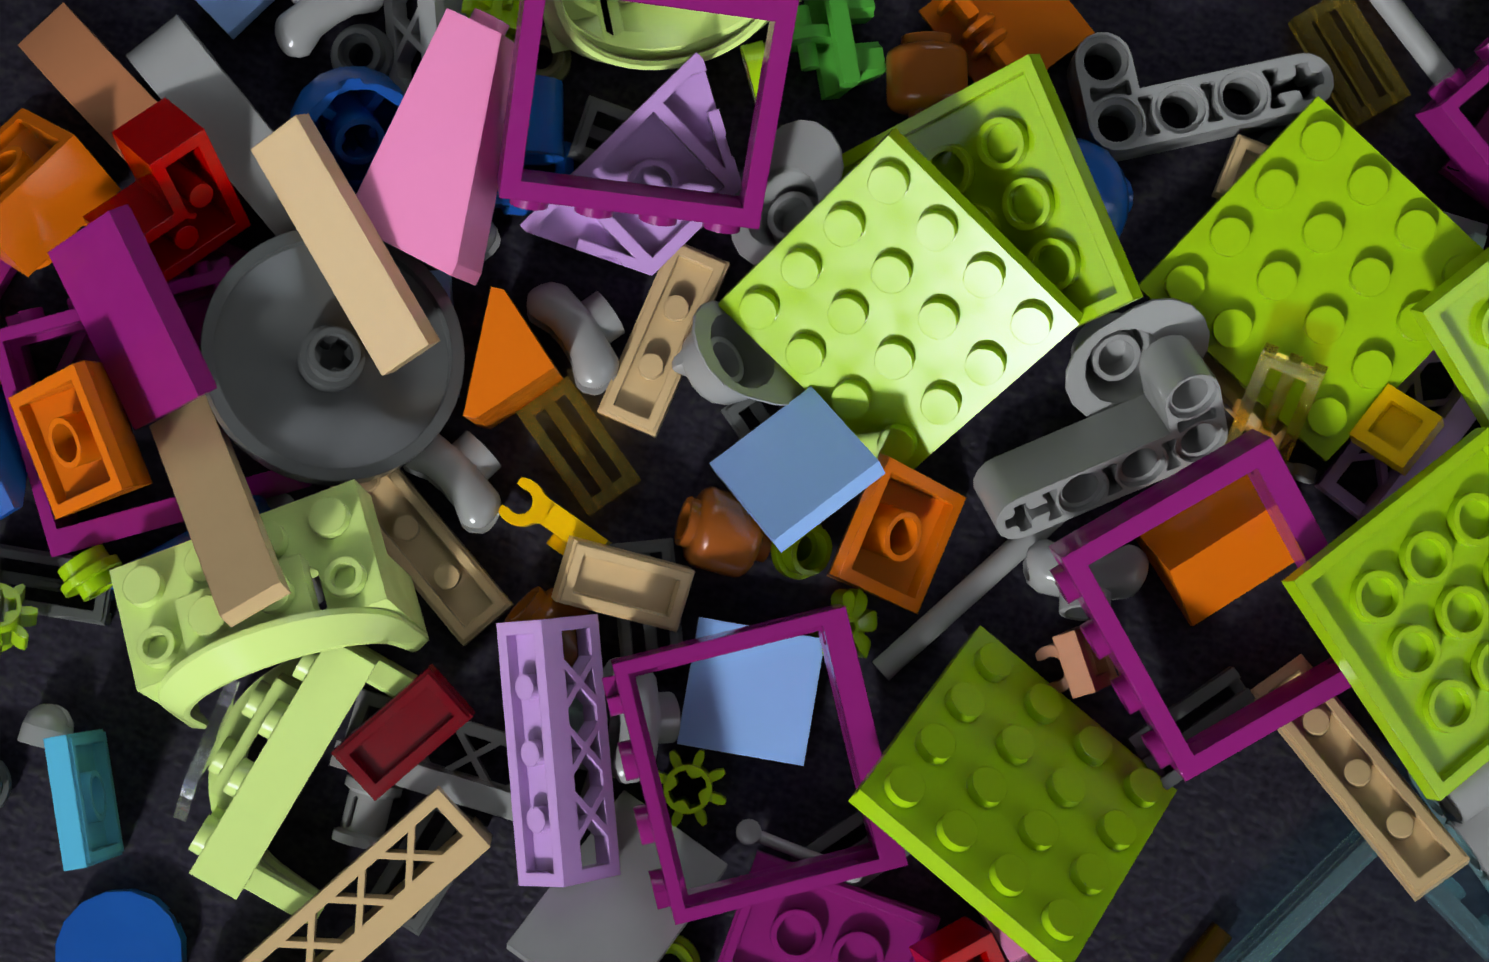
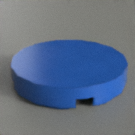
(121, 928)

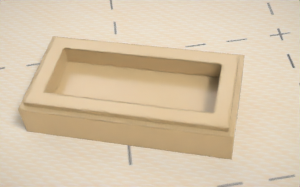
(622, 584)

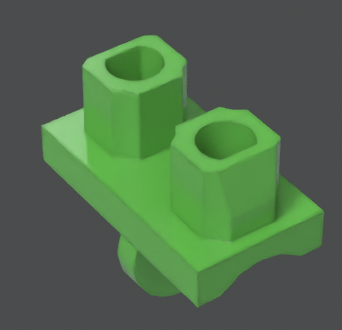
(827, 45)

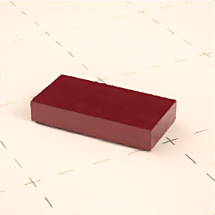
(403, 732)

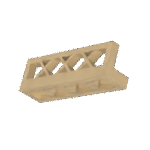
(399, 904)

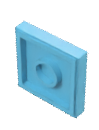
(83, 798)

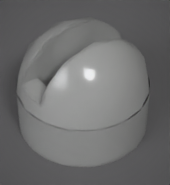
(45, 722)

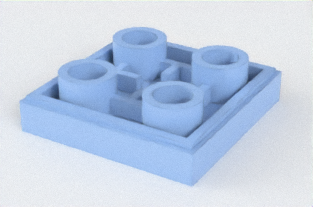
(797, 468)
(752, 698)

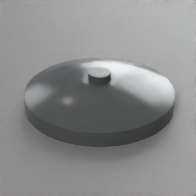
(301, 382)

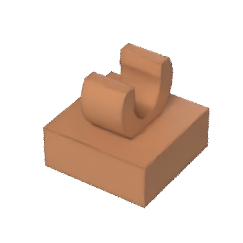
(1080, 665)

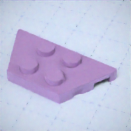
(666, 142)

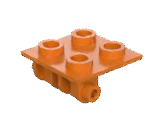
(1007, 30)

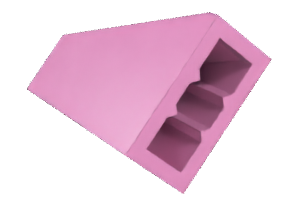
(440, 157)

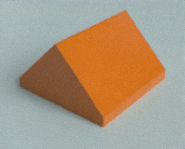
(508, 365)
(79, 438)
(897, 535)
(1216, 550)

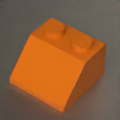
(44, 189)

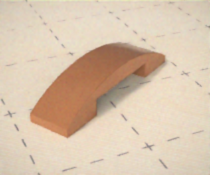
(86, 73)

